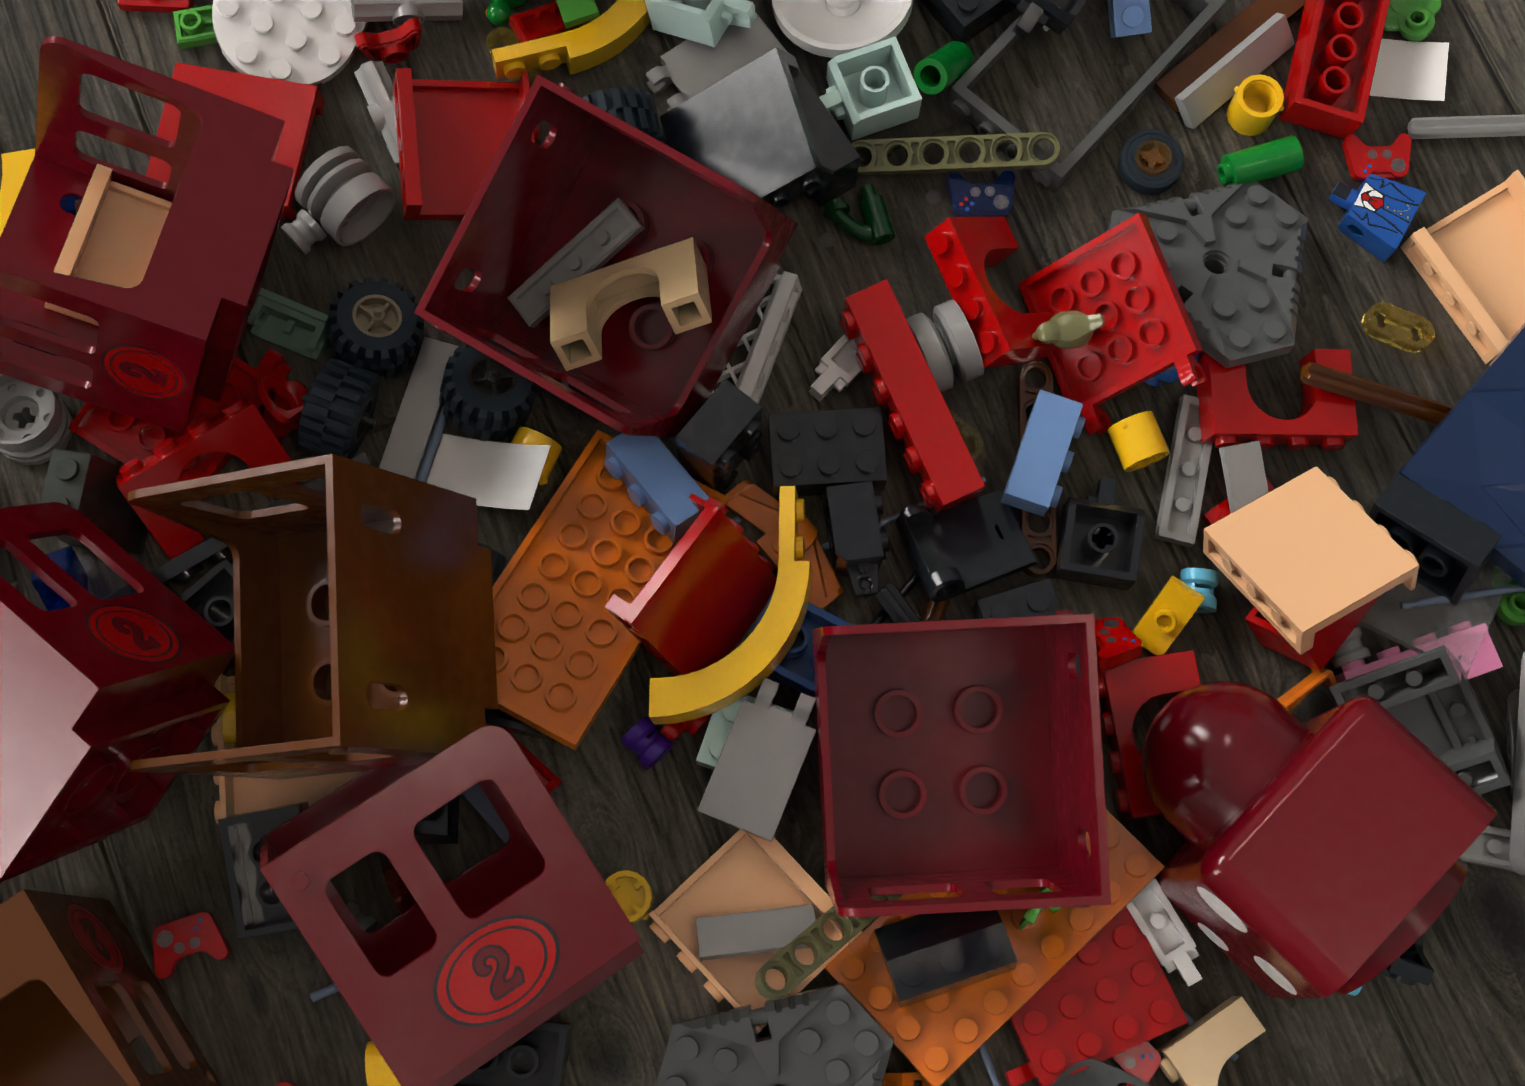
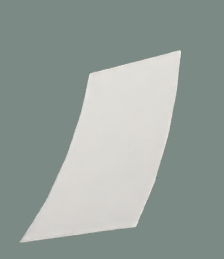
(1411, 70)
(489, 470)

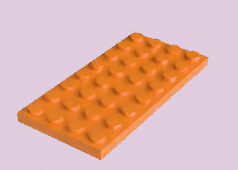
(552, 633)
(951, 1027)

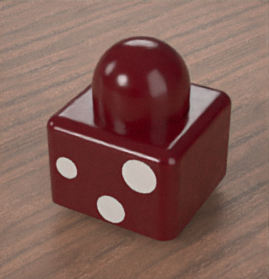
(1306, 841)

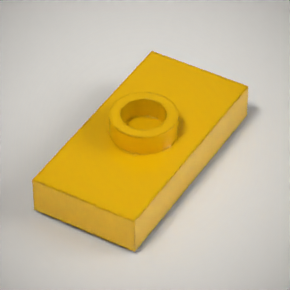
(1167, 616)

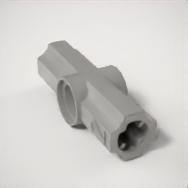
(402, 10)
(378, 91)

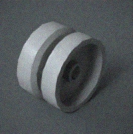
(947, 344)

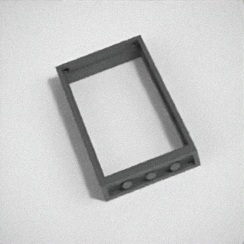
(988, 121)

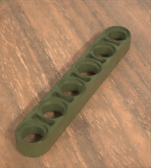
(952, 146)
(819, 943)

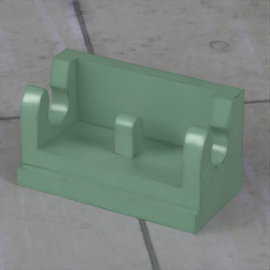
(289, 325)

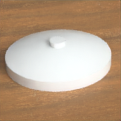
(840, 25)

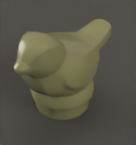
(1069, 329)

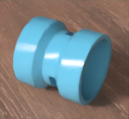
(1204, 582)

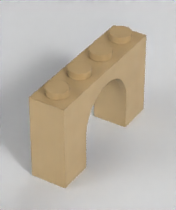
(587, 301)
(1204, 1047)

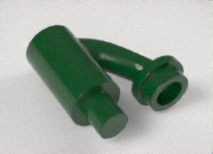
(877, 222)

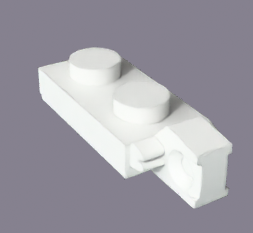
(836, 368)
(1165, 932)

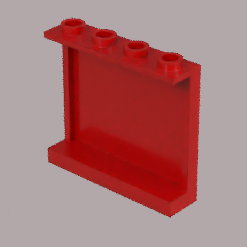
(279, 98)
(449, 139)
(700, 594)

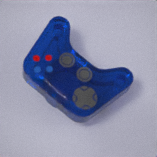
(981, 199)

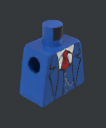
(1377, 213)

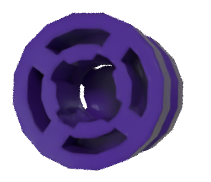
(646, 742)

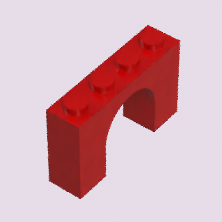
(962, 252)
(1233, 418)
(235, 430)
(1122, 694)

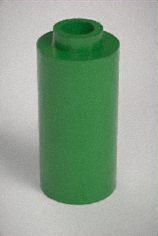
(943, 67)
(1261, 161)

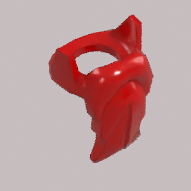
(284, 411)

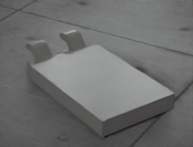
(698, 66)
(759, 763)

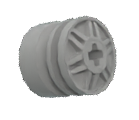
(345, 195)
(19, 407)

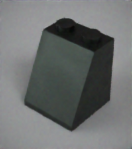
(92, 489)

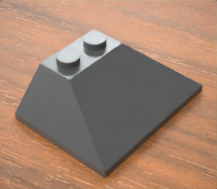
(1441, 709)

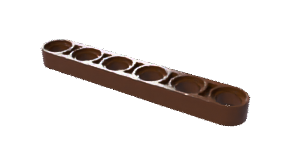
(1045, 540)

